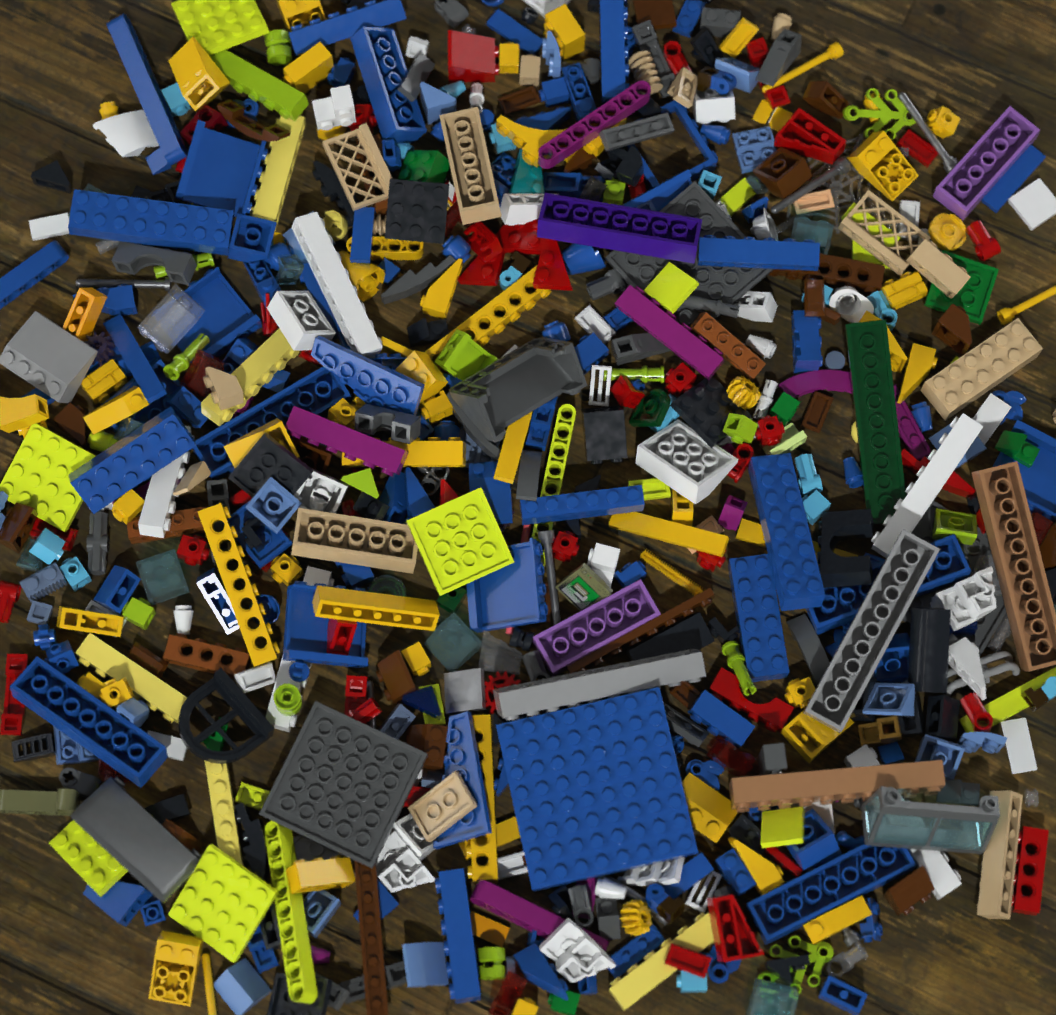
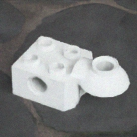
(321, 492)

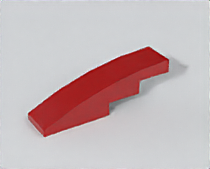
(954, 484)

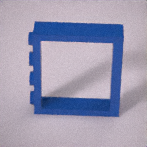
(700, 141)

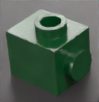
(452, 600)

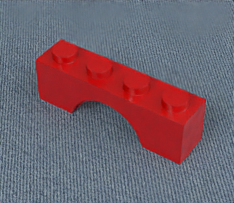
(773, 713)

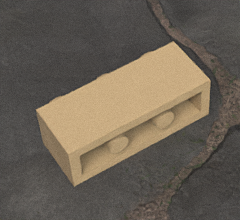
(938, 268)

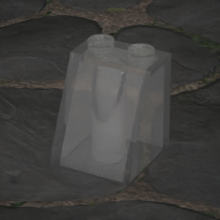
(170, 319)

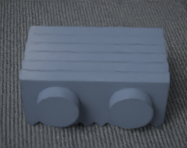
(43, 582)

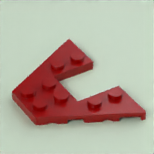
(522, 238)

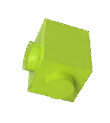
(614, 192)
(740, 428)
(138, 612)

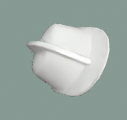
(764, 227)
(850, 304)

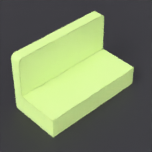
(790, 440)

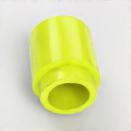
(101, 441)

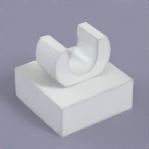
(416, 46)

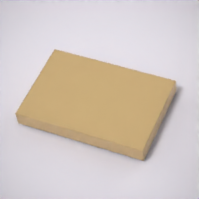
(442, 806)

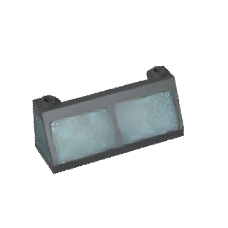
(928, 825)

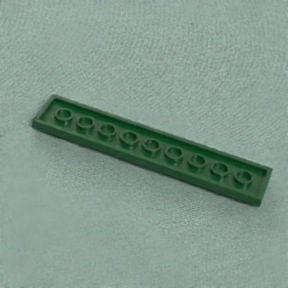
(875, 417)

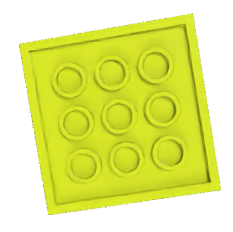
(220, 22)
(41, 477)
(460, 541)
(88, 858)
(223, 903)

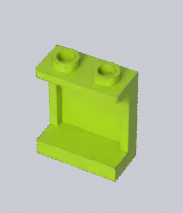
(463, 356)

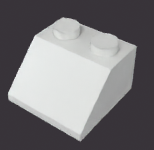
(713, 106)

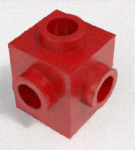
(364, 114)
(679, 380)
(766, 436)
(193, 550)
(565, 553)
(709, 561)

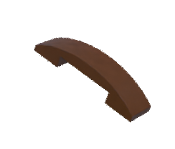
(235, 116)

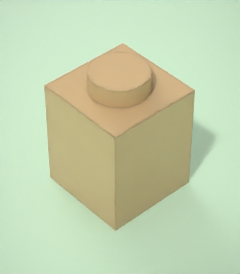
(530, 70)

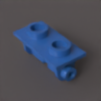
(391, 362)
(872, 928)

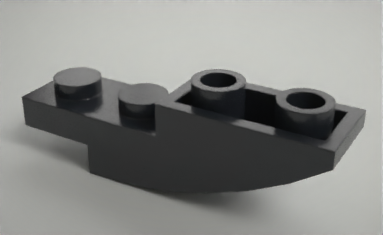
(332, 188)
(256, 852)

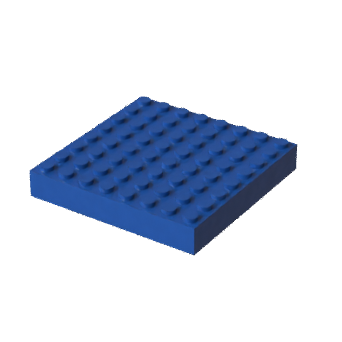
(596, 789)

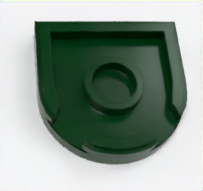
(651, 410)

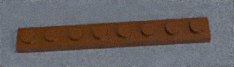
(648, 629)
(371, 940)

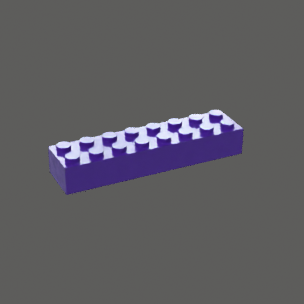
(619, 228)

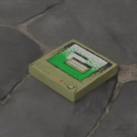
(583, 587)

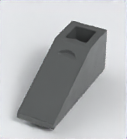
(780, 57)
(636, 347)

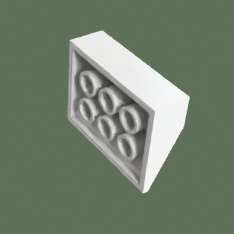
(684, 461)

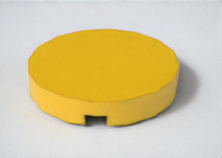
(947, 231)

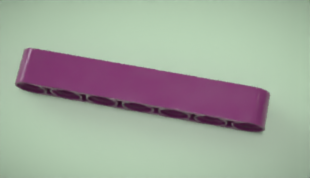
(591, 132)
(521, 911)

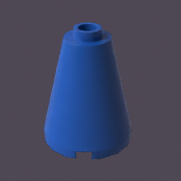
(582, 259)

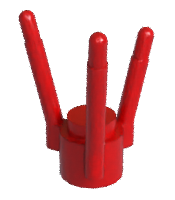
(269, 324)

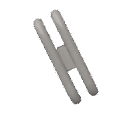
(1009, 665)

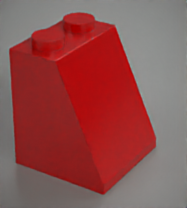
(471, 58)

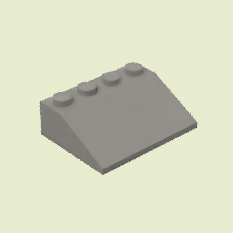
(48, 357)

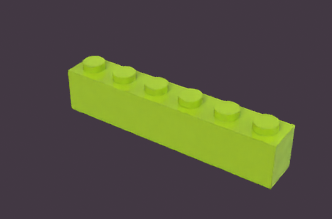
(261, 85)

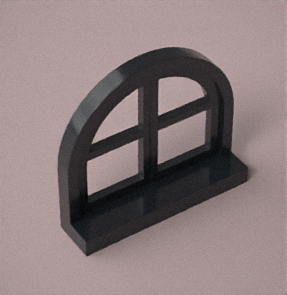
(240, 706)

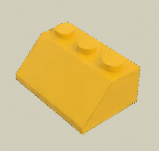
(707, 808)

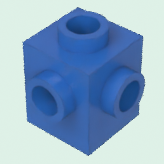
(61, 657)

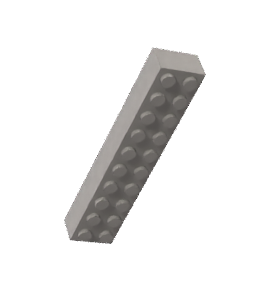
(871, 631)
(599, 683)

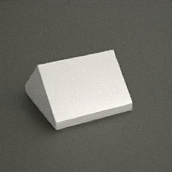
(413, 837)

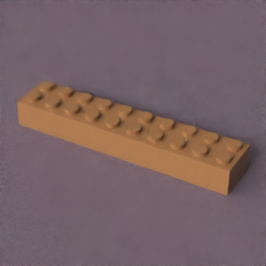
(1018, 564)
(834, 785)

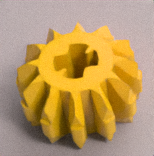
(743, 392)
(636, 917)

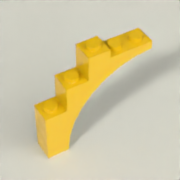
(532, 139)
(22, 412)

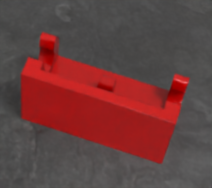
(483, 241)
(69, 536)

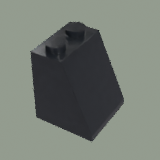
(604, 434)

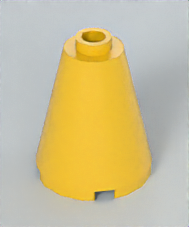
(363, 276)

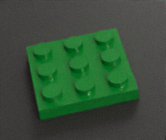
(973, 295)

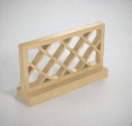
(373, 156)
(871, 242)

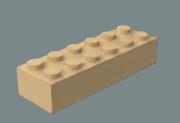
(470, 166)
(981, 369)
(354, 540)

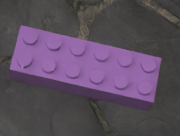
(986, 163)
(595, 627)

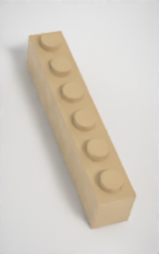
(1000, 859)

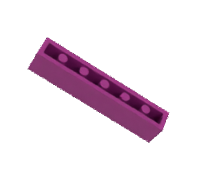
(669, 332)
(346, 440)

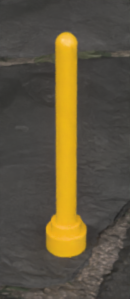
(833, 51)
(1007, 314)
(209, 987)

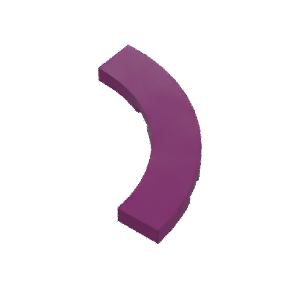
(817, 380)

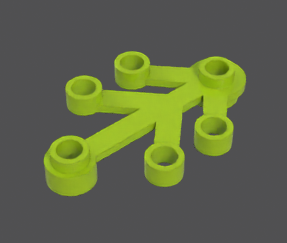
(884, 114)
(813, 957)

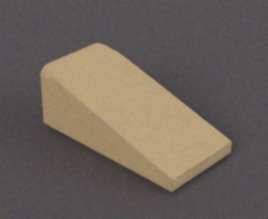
(192, 477)

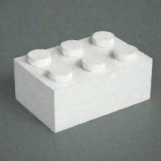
(299, 318)

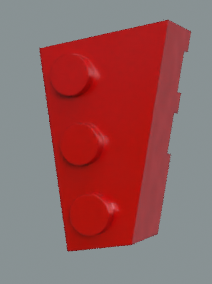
(810, 138)
(730, 930)

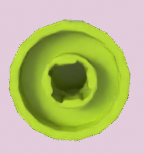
(279, 47)
(287, 699)
(493, 956)

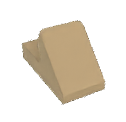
(684, 88)

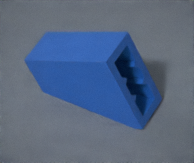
(120, 901)

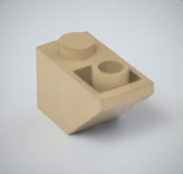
(224, 388)

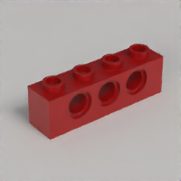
(1038, 840)

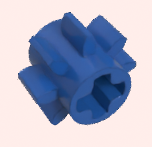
(44, 636)

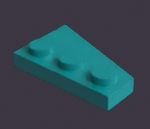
(527, 178)

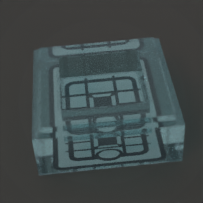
(756, 184)

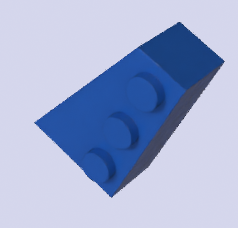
(806, 342)

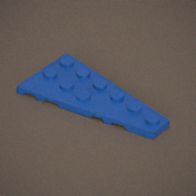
(369, 379)
(464, 758)

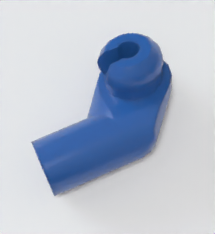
(849, 842)

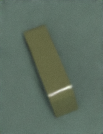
(39, 802)

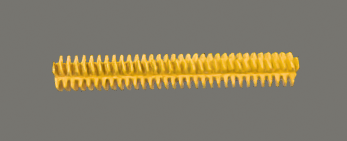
(672, 574)

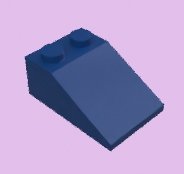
(496, 492)

